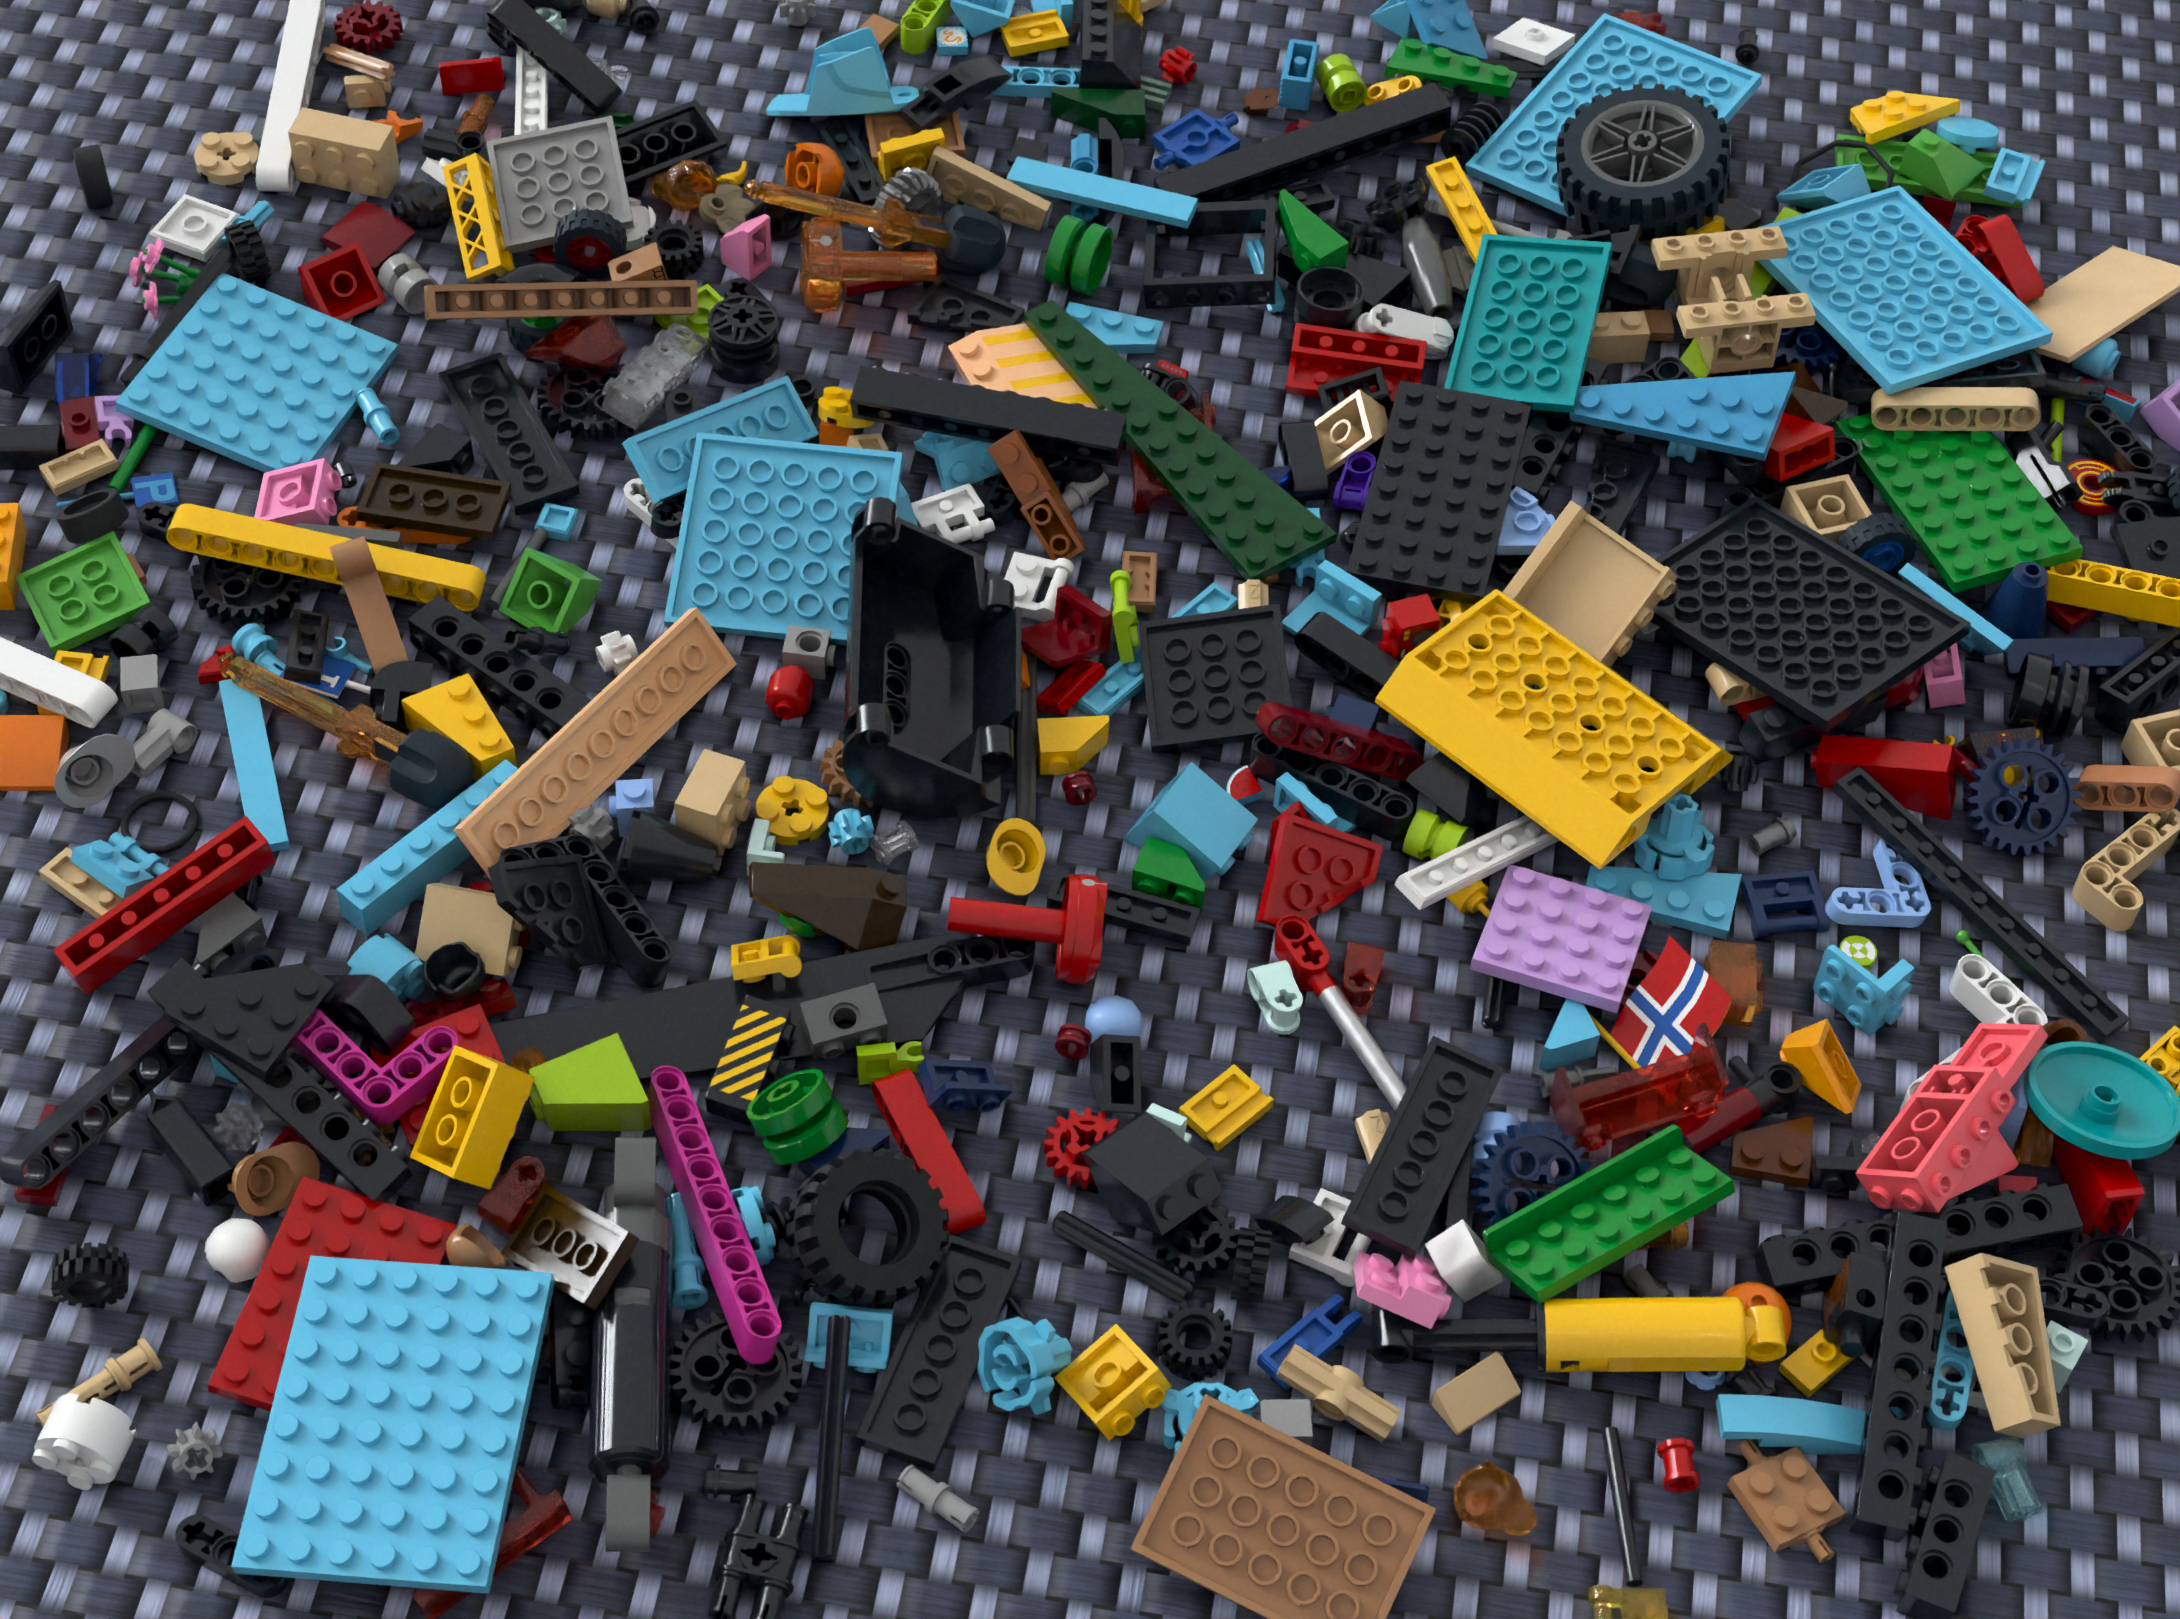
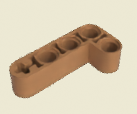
(369, 602)

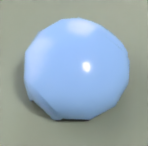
(1114, 1017)

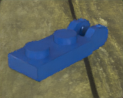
(1312, 1333)

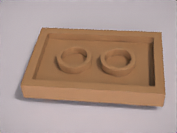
(886, 126)

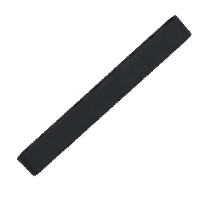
(95, 1095)

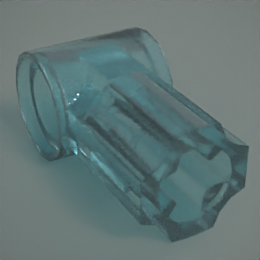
(2011, 1483)

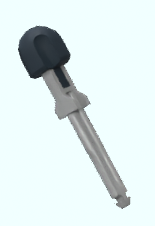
(1642, 282)

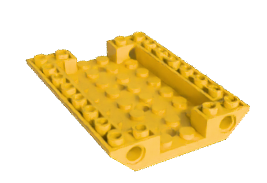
(1533, 741)

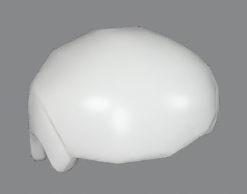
(237, 1249)

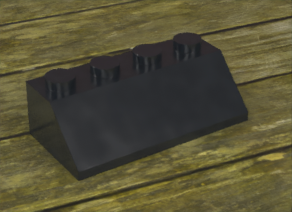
(1109, 47)

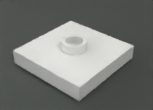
(1533, 41)
(193, 227)

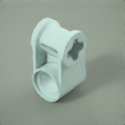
(1276, 995)

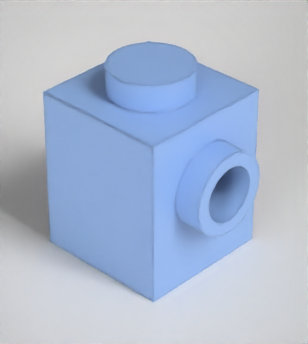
(631, 794)

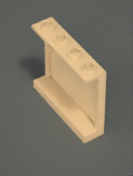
(1591, 584)

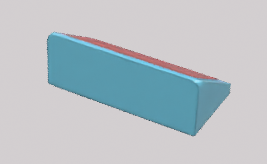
(2121, 403)

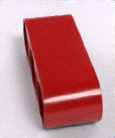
(2008, 258)

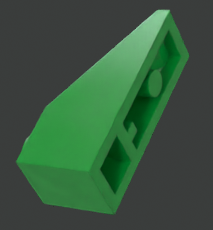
(1309, 237)

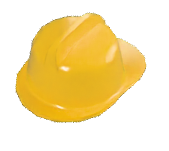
(1016, 856)

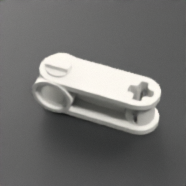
(1408, 324)

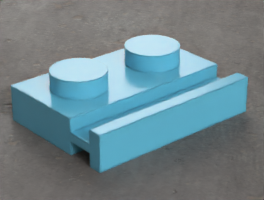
(2013, 177)

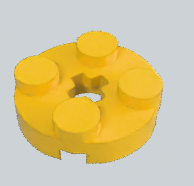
(836, 405)
(798, 794)

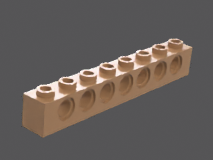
(560, 299)

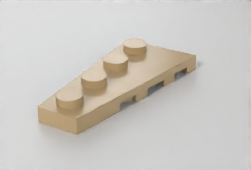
(985, 190)

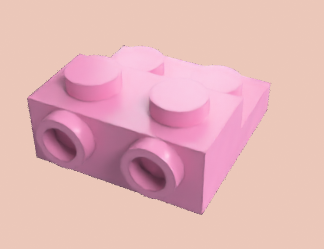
(299, 494)
(1408, 1289)

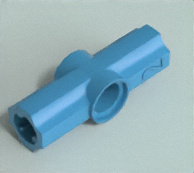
(1086, 159)

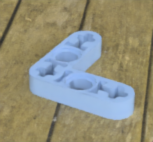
(1853, 905)

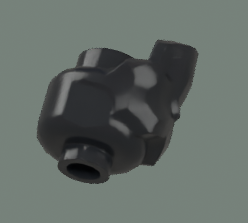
(421, 204)

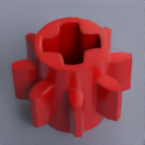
(1178, 66)

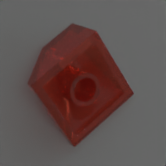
(581, 343)

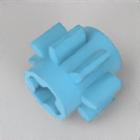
(851, 831)

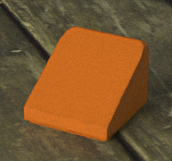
(832, 434)

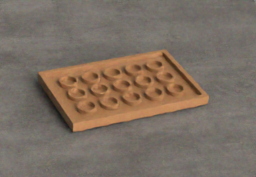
(1279, 1523)

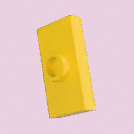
(1813, 1364)

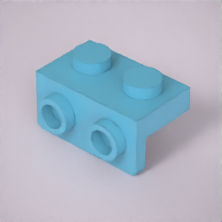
(868, 1335)

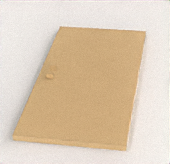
(2102, 300)

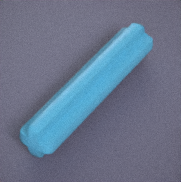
(1255, 252)

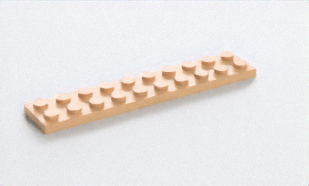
(599, 741)

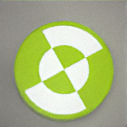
(1860, 950)

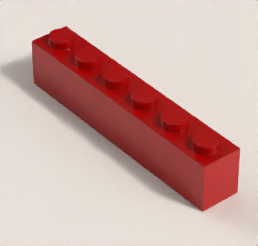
(165, 905)

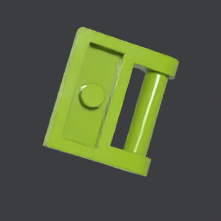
(1124, 616)

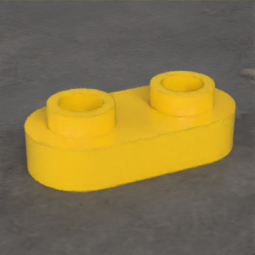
(1391, 88)

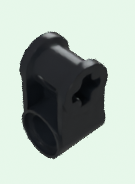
(1171, 384)

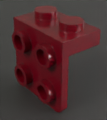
(1076, 632)

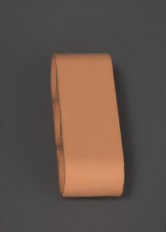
(2144, 781)

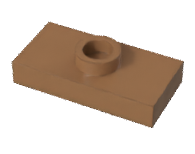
(1143, 574)

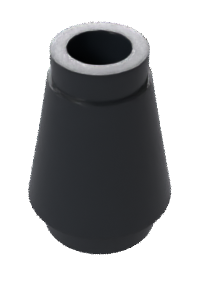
(642, 16)

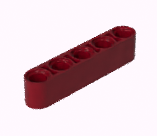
(1328, 732)

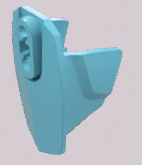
(846, 80)

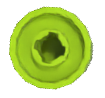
(1341, 83)
(1431, 837)

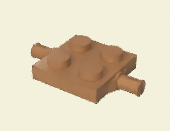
(1786, 1499)

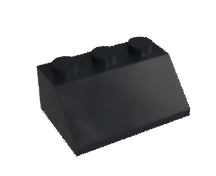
(33, 337)

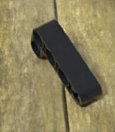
(369, 1007)

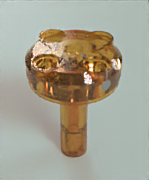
(827, 265)

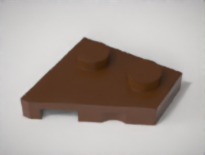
(1774, 1152)

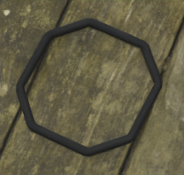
(1844, 143)

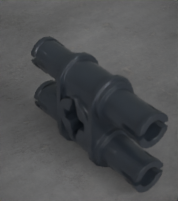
(742, 1552)

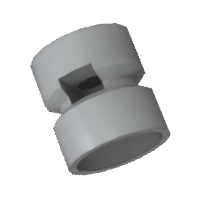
(405, 282)

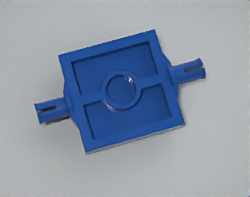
(1195, 139)

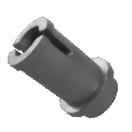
(1769, 837)

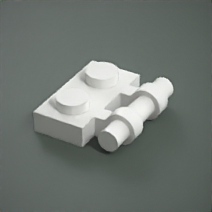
(952, 508)

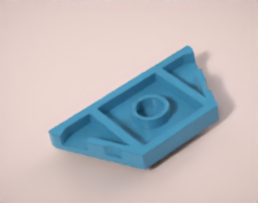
(1447, 26)

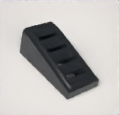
(1361, 380)

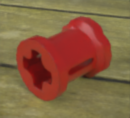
(1678, 1465)

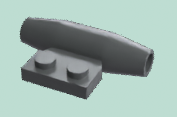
(1434, 271)

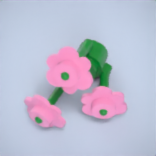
(145, 265)

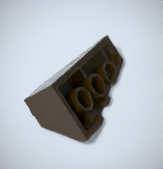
(846, 902)

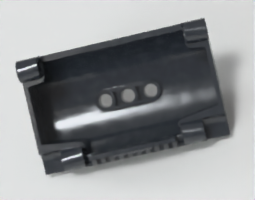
(927, 670)

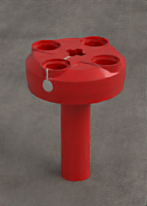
(1074, 928)

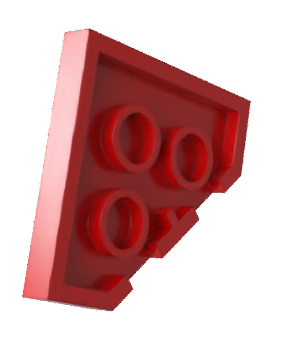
(1314, 869)

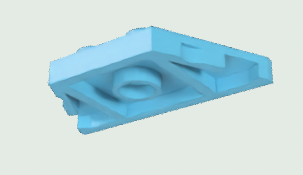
(1982, 635)

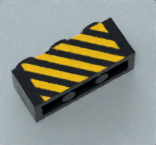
(749, 1058)

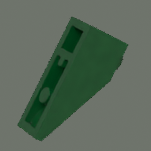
(1085, 106)

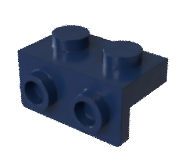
(961, 1085)

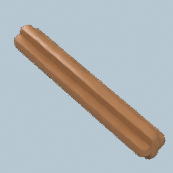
(359, 62)

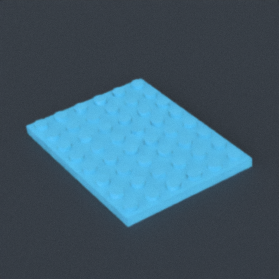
(1608, 56)
(1901, 290)
(396, 1425)

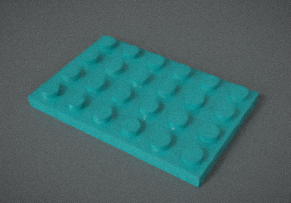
(1530, 320)

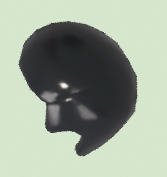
(454, 971)

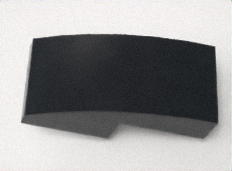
(1295, 1219)

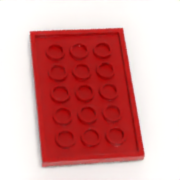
(324, 1224)

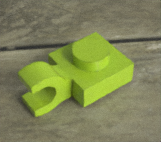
(883, 1059)

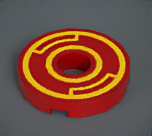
(2086, 473)

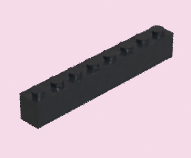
(988, 414)

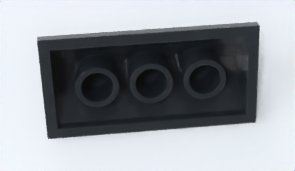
(666, 140)

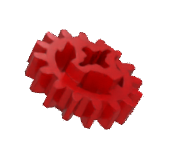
(1078, 1134)

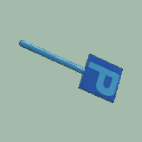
(148, 489)

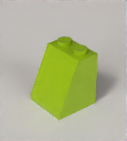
(590, 1090)

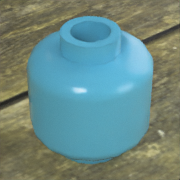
(2099, 360)

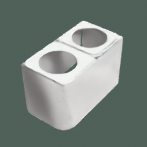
(1463, 1261)

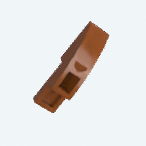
(1038, 495)

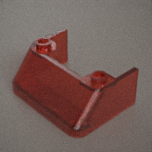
(1641, 1096)

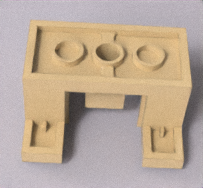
(1717, 300)

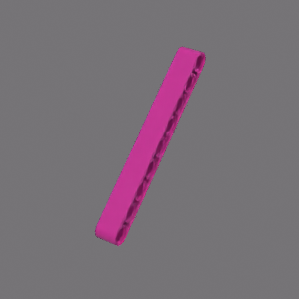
(713, 1216)

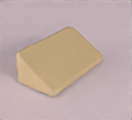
(1476, 1393)

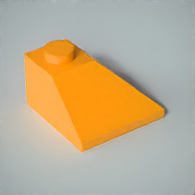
(1823, 1064)

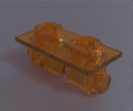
(2034, 1141)

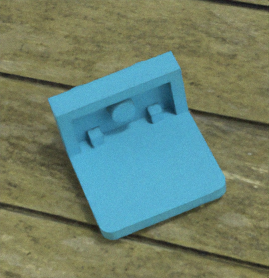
(958, 459)
(1858, 993)

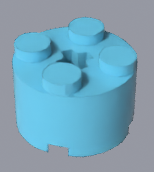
(391, 964)

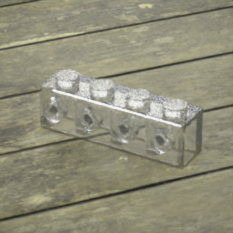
(657, 369)

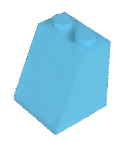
(1198, 817)

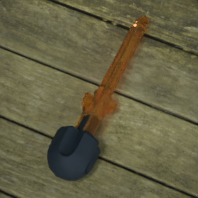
(964, 238)
(419, 764)

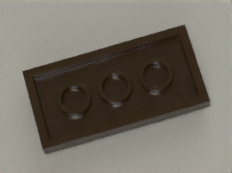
(434, 501)
(572, 1244)

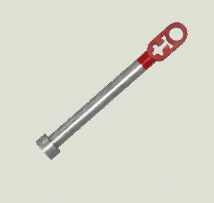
(1309, 967)

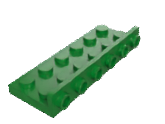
(1604, 1215)

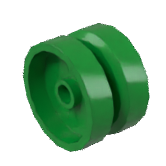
(1078, 255)
(797, 1116)

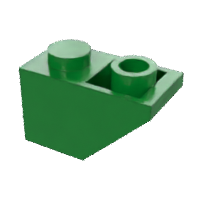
(1168, 874)

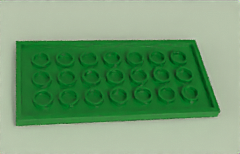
(1962, 501)

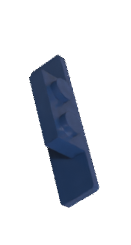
(2101, 654)

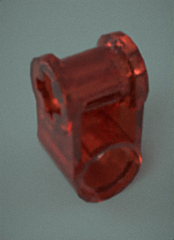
(1361, 973)
(513, 1194)

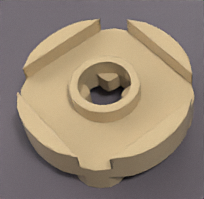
(215, 147)

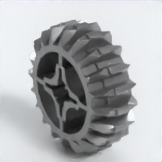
(916, 192)

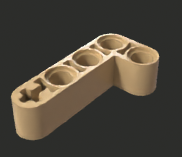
(2105, 879)

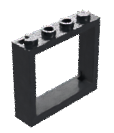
(1220, 290)

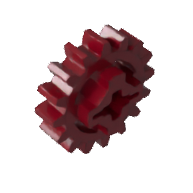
(368, 27)

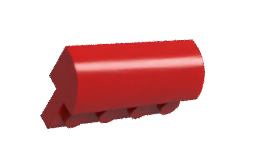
(1332, 354)

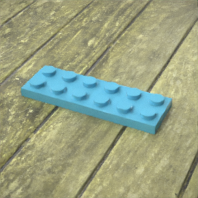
(666, 452)

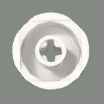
(84, 1441)

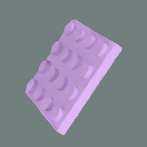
(1561, 938)

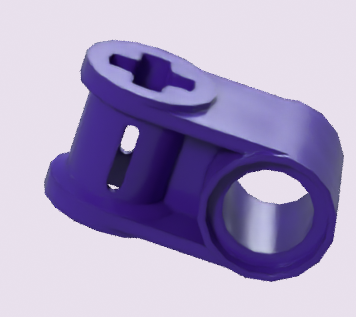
(1355, 482)

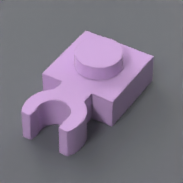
(112, 422)

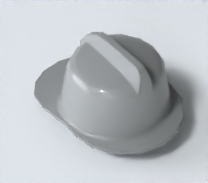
(93, 770)

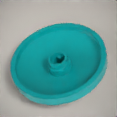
(2103, 1100)

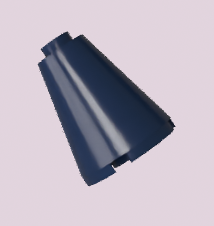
(2020, 603)

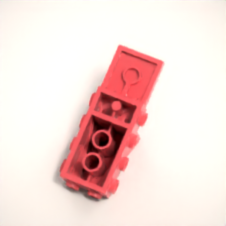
(1949, 1126)

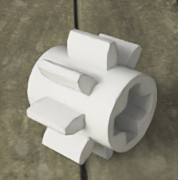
(616, 652)

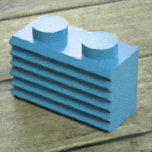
(1298, 74)

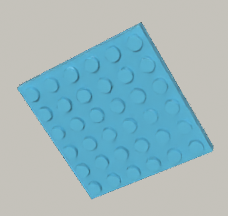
(256, 376)
(772, 533)

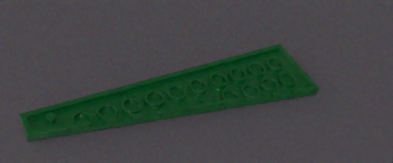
(1225, 494)

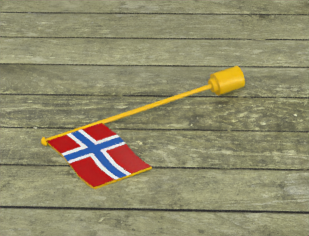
(1661, 1011)

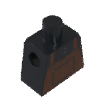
(1850, 1319)

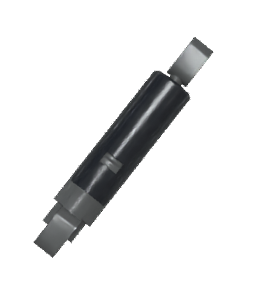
(633, 1352)

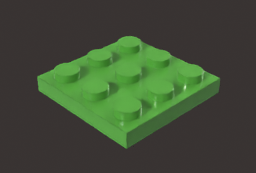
(83, 593)

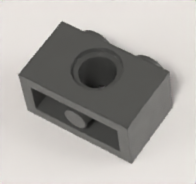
(858, 1005)

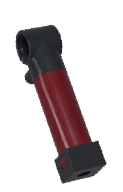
(1741, 1106)

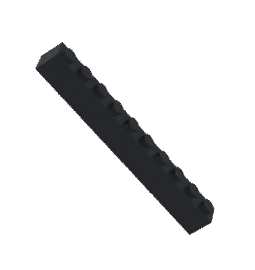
(1314, 148)

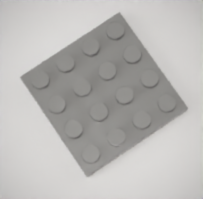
(553, 173)

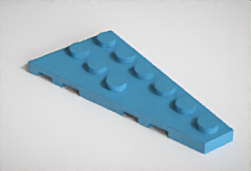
(1710, 413)

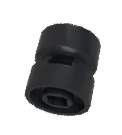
(146, 634)

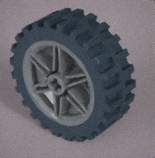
(1643, 162)

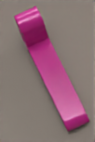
(377, 1081)

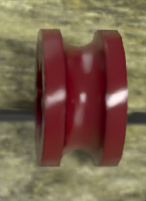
(1079, 788)
(1073, 1041)

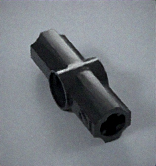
(453, 146)

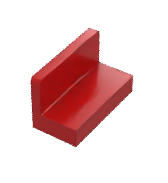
(471, 76)

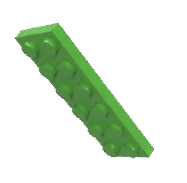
(1893, 153)

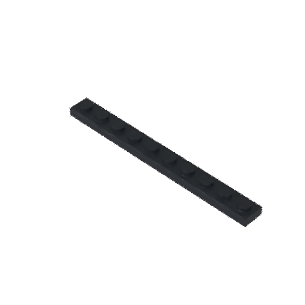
(1981, 905)

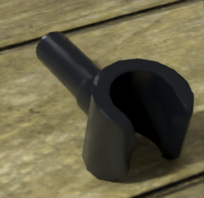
(346, 473)

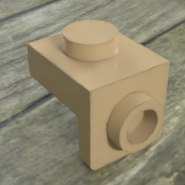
(366, 91)

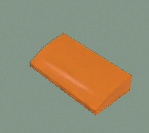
(31, 751)

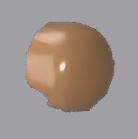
(472, 1249)

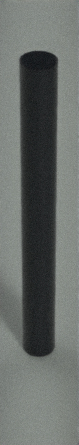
(1622, 1507)

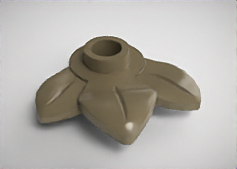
(725, 207)

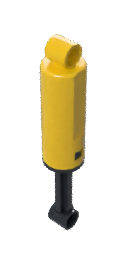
(1603, 1335)

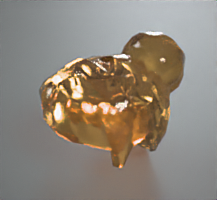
(685, 192)
(1493, 1501)

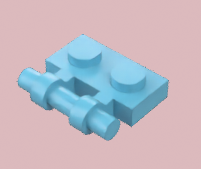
(119, 864)

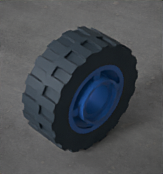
(1881, 541)

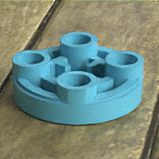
(1968, 133)

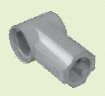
(164, 735)

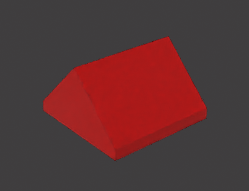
(341, 283)

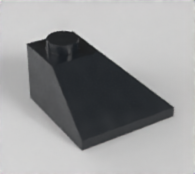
(1452, 790)

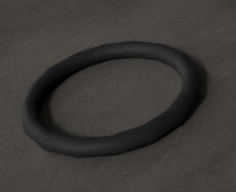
(157, 796)

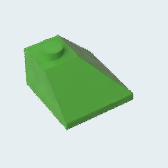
(1939, 165)
(549, 592)

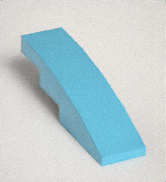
(1791, 1423)

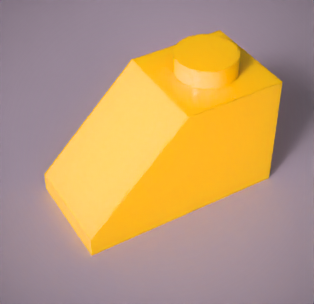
(1069, 742)

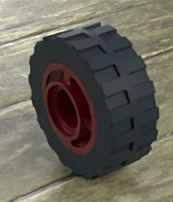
(589, 241)

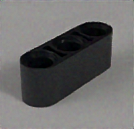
(2113, 441)
(1302, 453)

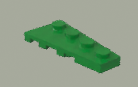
(1450, 69)

